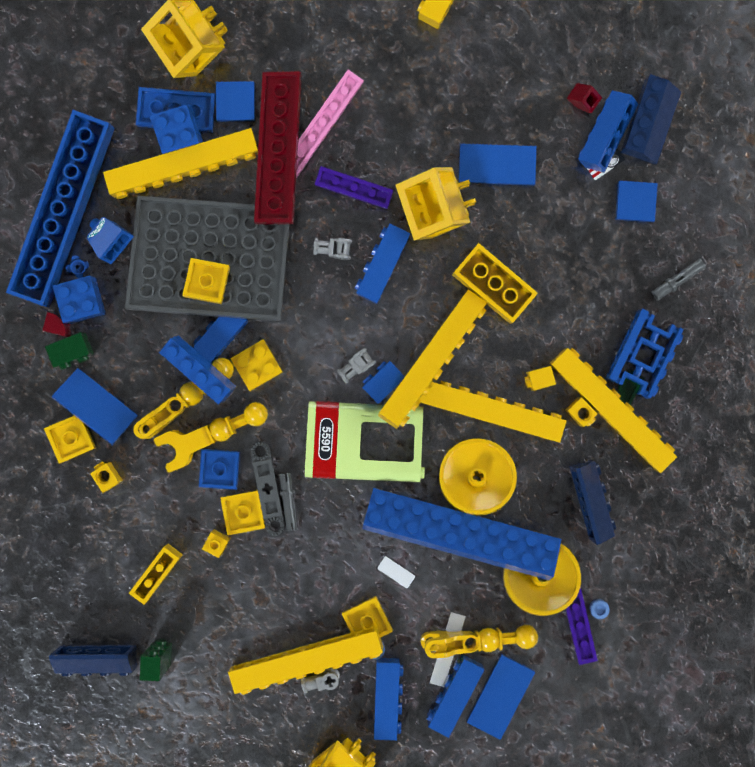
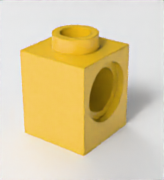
(540, 378)
(573, 410)
(114, 478)
(216, 543)

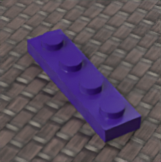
(354, 187)
(581, 631)

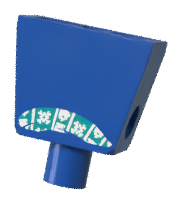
(108, 239)

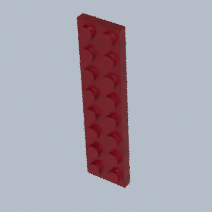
(278, 148)

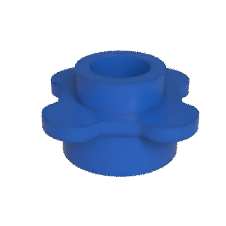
(83, 265)

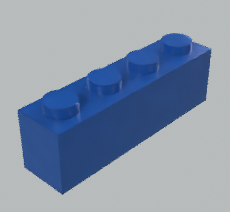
(608, 131)
(383, 263)
(218, 337)
(197, 369)
(455, 695)
(386, 699)

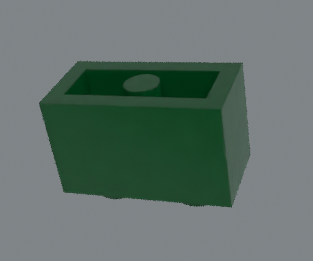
(69, 350)

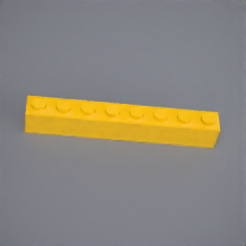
(181, 163)
(432, 359)
(613, 410)
(495, 411)
(306, 660)

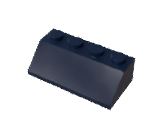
(651, 119)
(592, 501)
(94, 659)

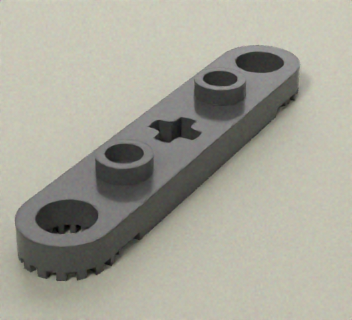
(270, 502)

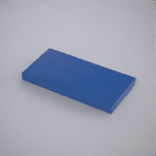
(158, 100)
(497, 164)
(94, 406)
(500, 696)

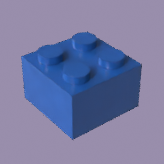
(176, 128)
(79, 300)

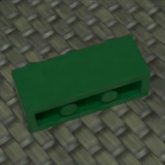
(155, 661)

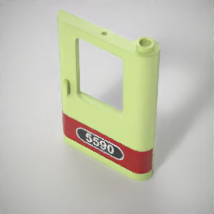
(336, 439)

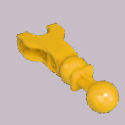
(188, 396)
(219, 430)
(487, 640)

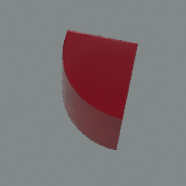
(584, 97)
(54, 324)

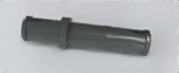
(672, 283)
(288, 501)

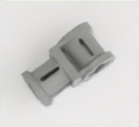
(334, 248)
(357, 364)
(321, 681)

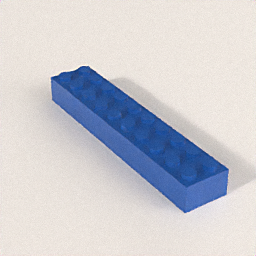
(60, 208)
(462, 534)

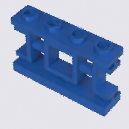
(631, 347)

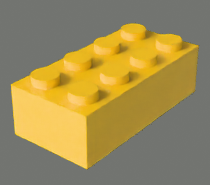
(495, 283)

